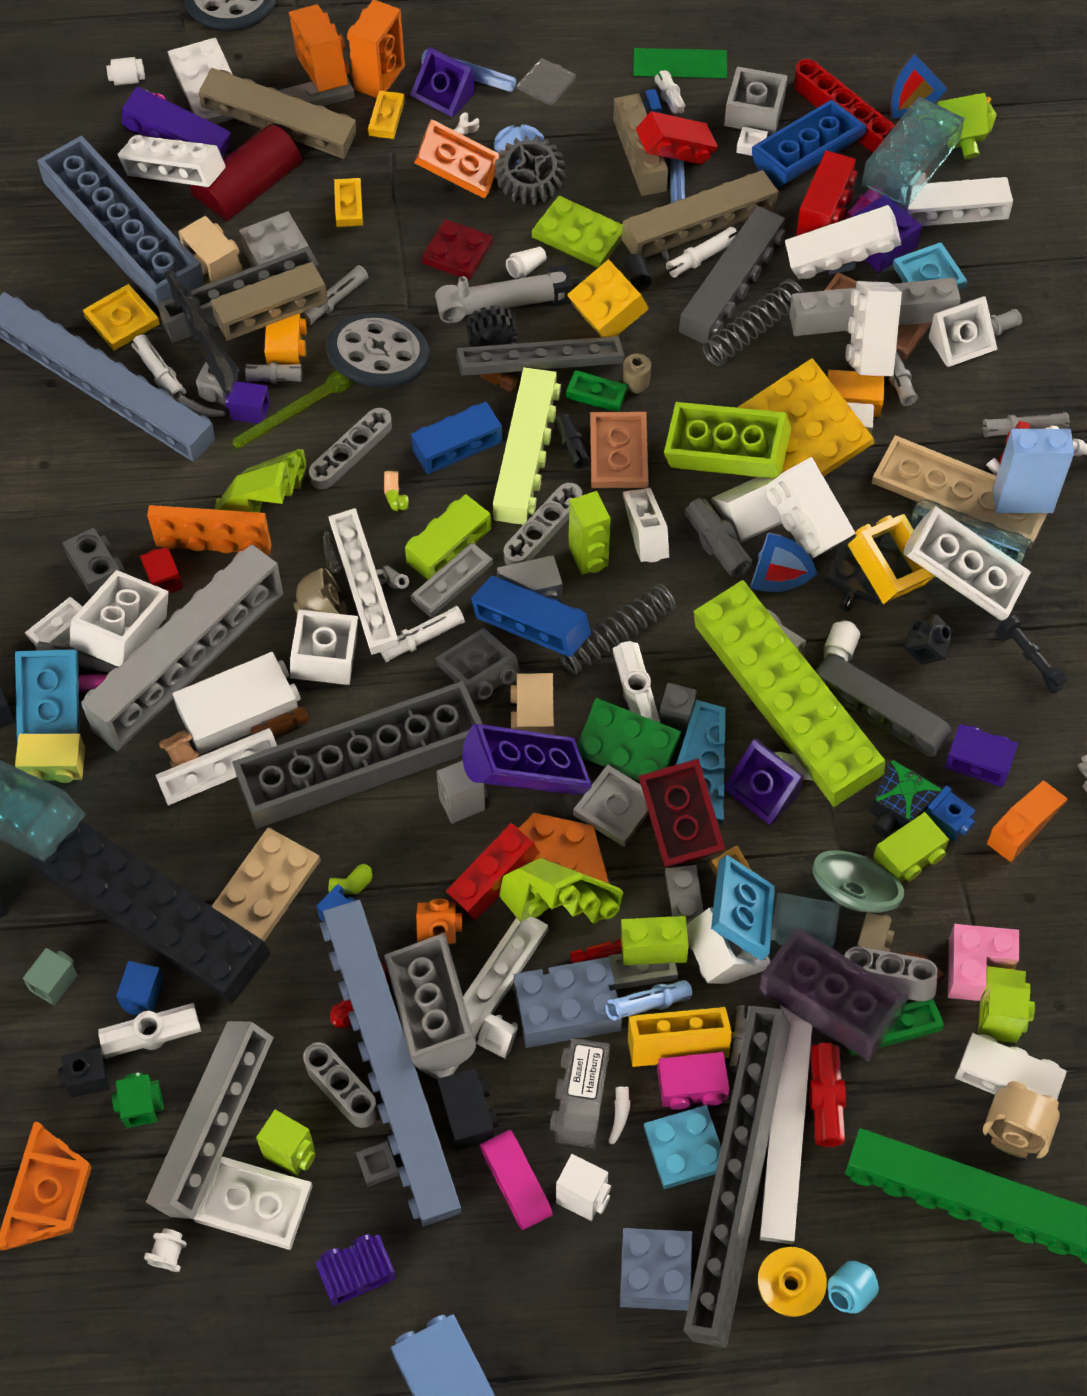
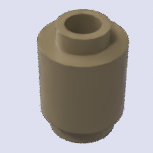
(637, 373)

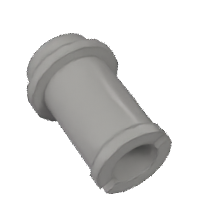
(1005, 321)

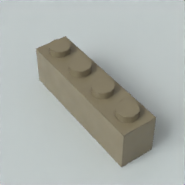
(648, 169)
(269, 301)

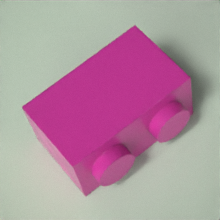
(693, 1080)

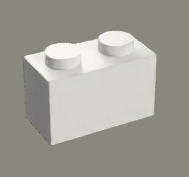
(583, 1188)

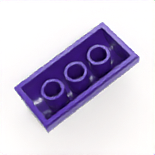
(524, 760)

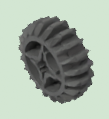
(536, 157)

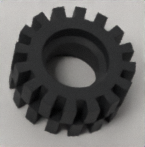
(491, 327)

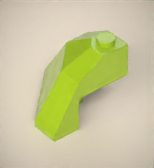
(265, 483)

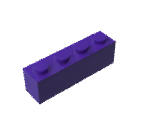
(164, 120)

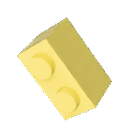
(51, 756)

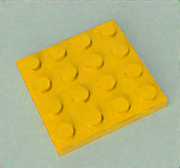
(819, 418)

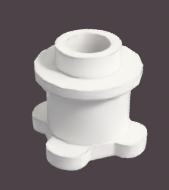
(166, 1250)

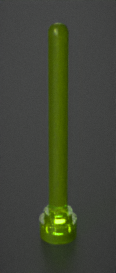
(335, 383)

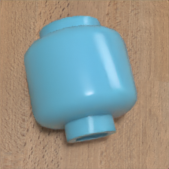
(852, 1287)

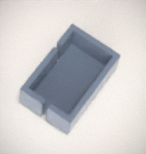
(565, 1002)

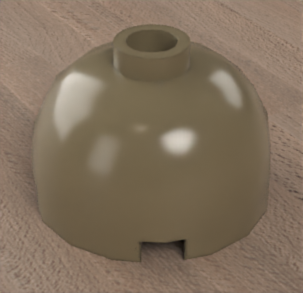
(319, 593)

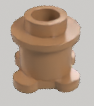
(179, 748)

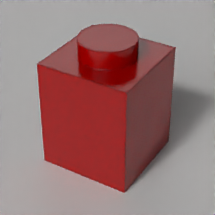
(161, 570)

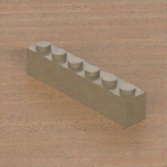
(262, 106)
(698, 214)

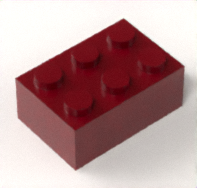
(682, 813)

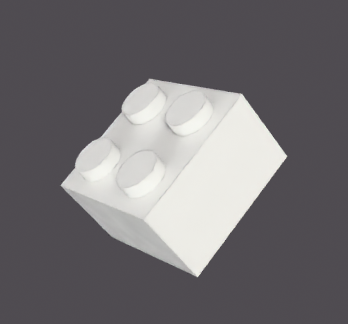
(323, 647)

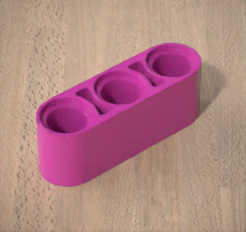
(516, 1180)

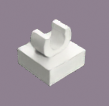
(497, 1035)

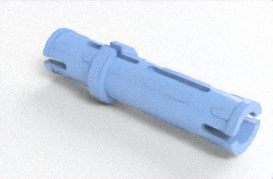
(659, 997)

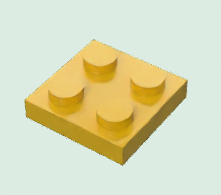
(121, 317)

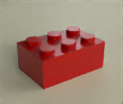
(828, 193)

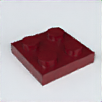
(457, 249)

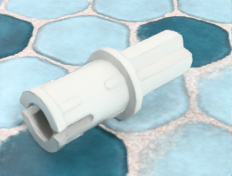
(670, 92)

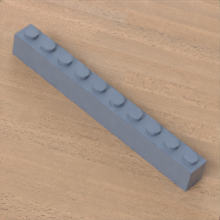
(104, 379)
(392, 1067)

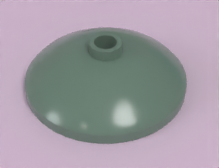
(857, 882)

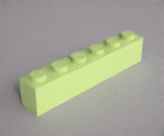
(525, 446)

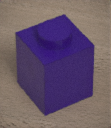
(248, 402)

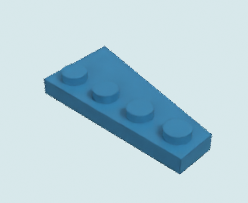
(706, 741)

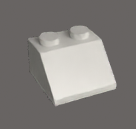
(717, 956)

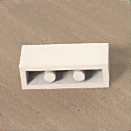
(995, 1065)

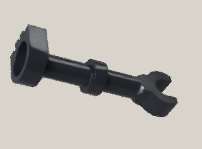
(1011, 628)

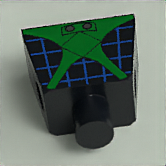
(900, 798)

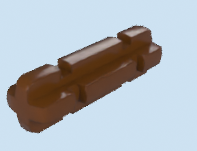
(507, 384)
(283, 722)

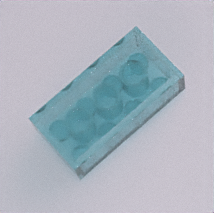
(913, 151)
(34, 813)

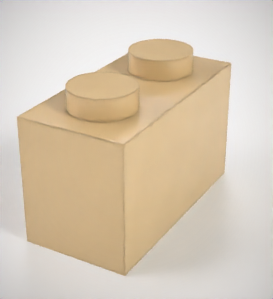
(533, 702)

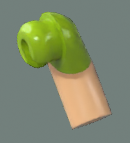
(391, 491)

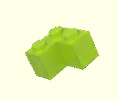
(1005, 1005)

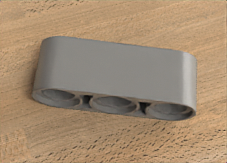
(906, 973)
(337, 1070)

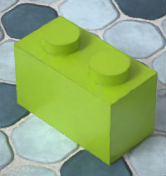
(912, 848)
(654, 940)
(286, 1144)

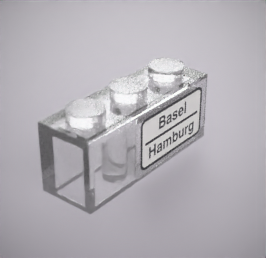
(580, 1092)

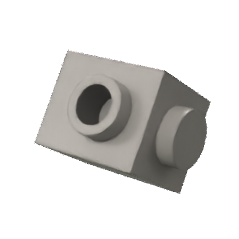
(209, 387)

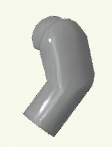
(393, 578)

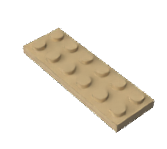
(949, 482)

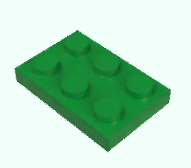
(626, 740)

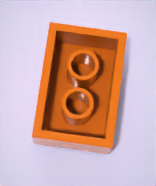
(319, 48)
(376, 48)

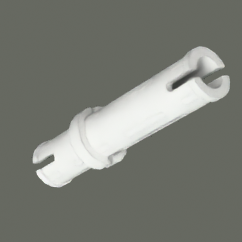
(694, 256)
(163, 375)
(416, 636)

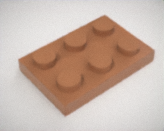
(619, 450)

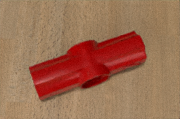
(827, 1095)

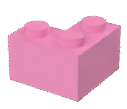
(972, 951)

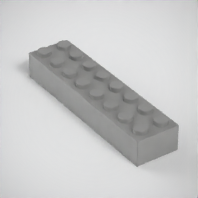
(182, 647)

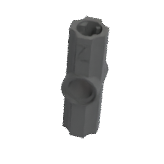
(718, 537)

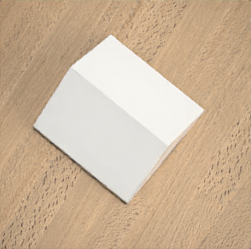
(963, 332)
(748, 508)

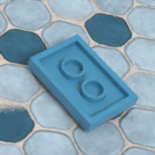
(47, 692)
(743, 907)

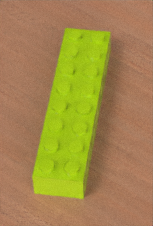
(789, 693)

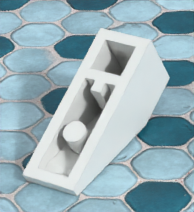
(646, 525)

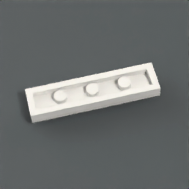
(210, 768)

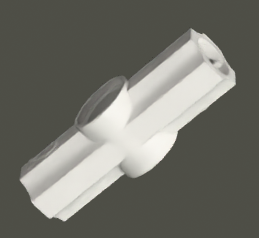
(631, 672)
(129, 1035)

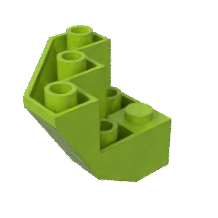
(549, 885)

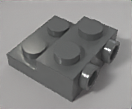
(480, 663)

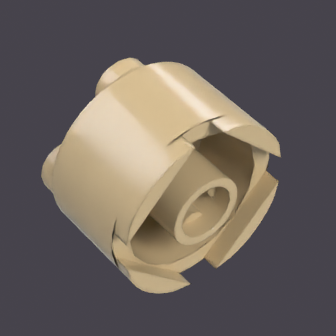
(1022, 1121)

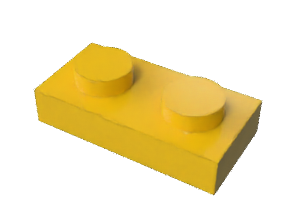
(386, 114)
(348, 202)

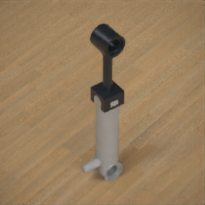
(461, 300)

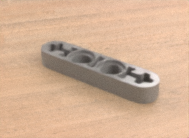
(348, 446)
(541, 524)

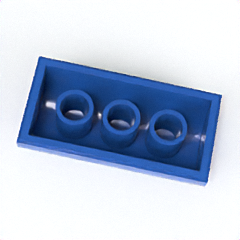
(804, 142)

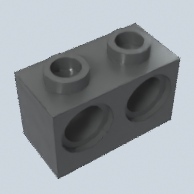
(91, 564)

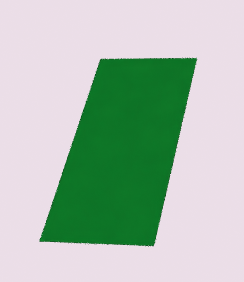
(680, 62)

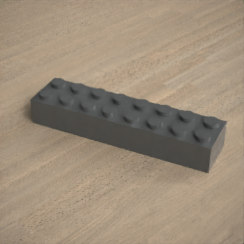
(356, 754)

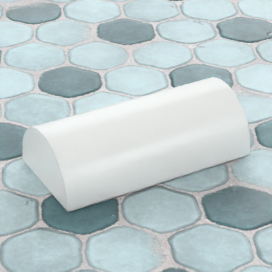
(967, 563)

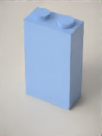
(1033, 470)

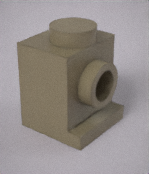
(876, 932)

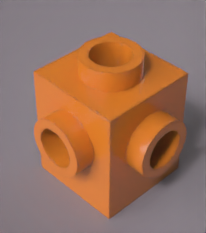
(437, 918)

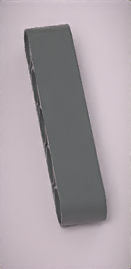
(884, 706)

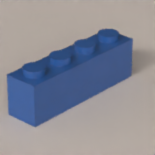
(531, 616)

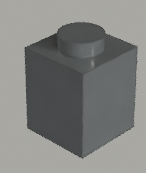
(677, 706)

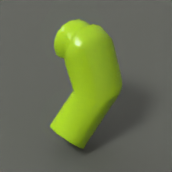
(355, 881)

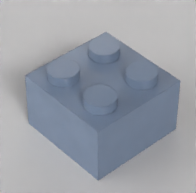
(655, 1269)

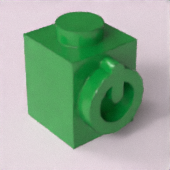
(138, 1100)

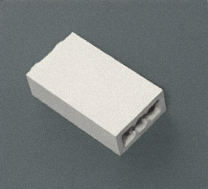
(235, 701)

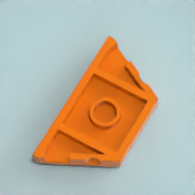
(566, 844)
(45, 1191)

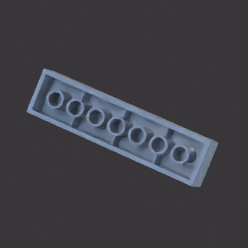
(118, 219)

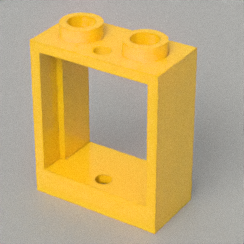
(875, 565)

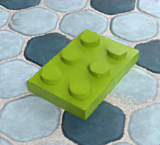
(578, 232)

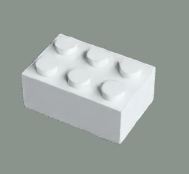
(874, 328)
(809, 508)
(118, 618)

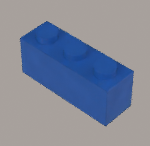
(456, 437)

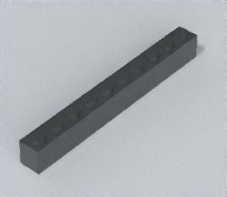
(737, 1178)

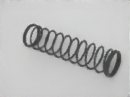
(719, 347)
(657, 598)

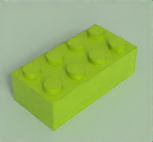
(727, 440)

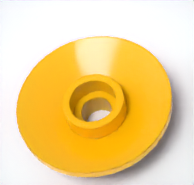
(798, 1266)

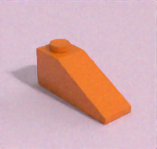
(1025, 820)

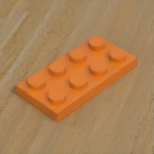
(208, 529)

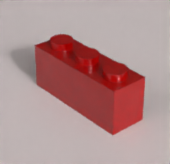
(676, 138)
(483, 878)

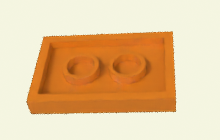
(457, 159)

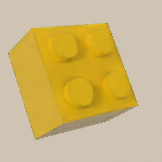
(608, 301)

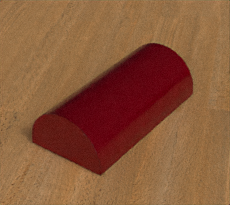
(250, 172)

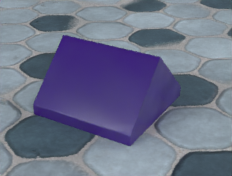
(443, 83)
(764, 782)

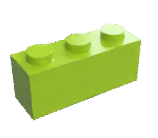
(589, 532)
(447, 536)

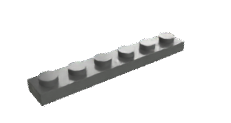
(540, 355)

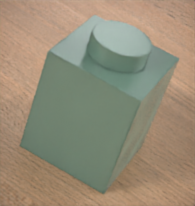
(50, 975)

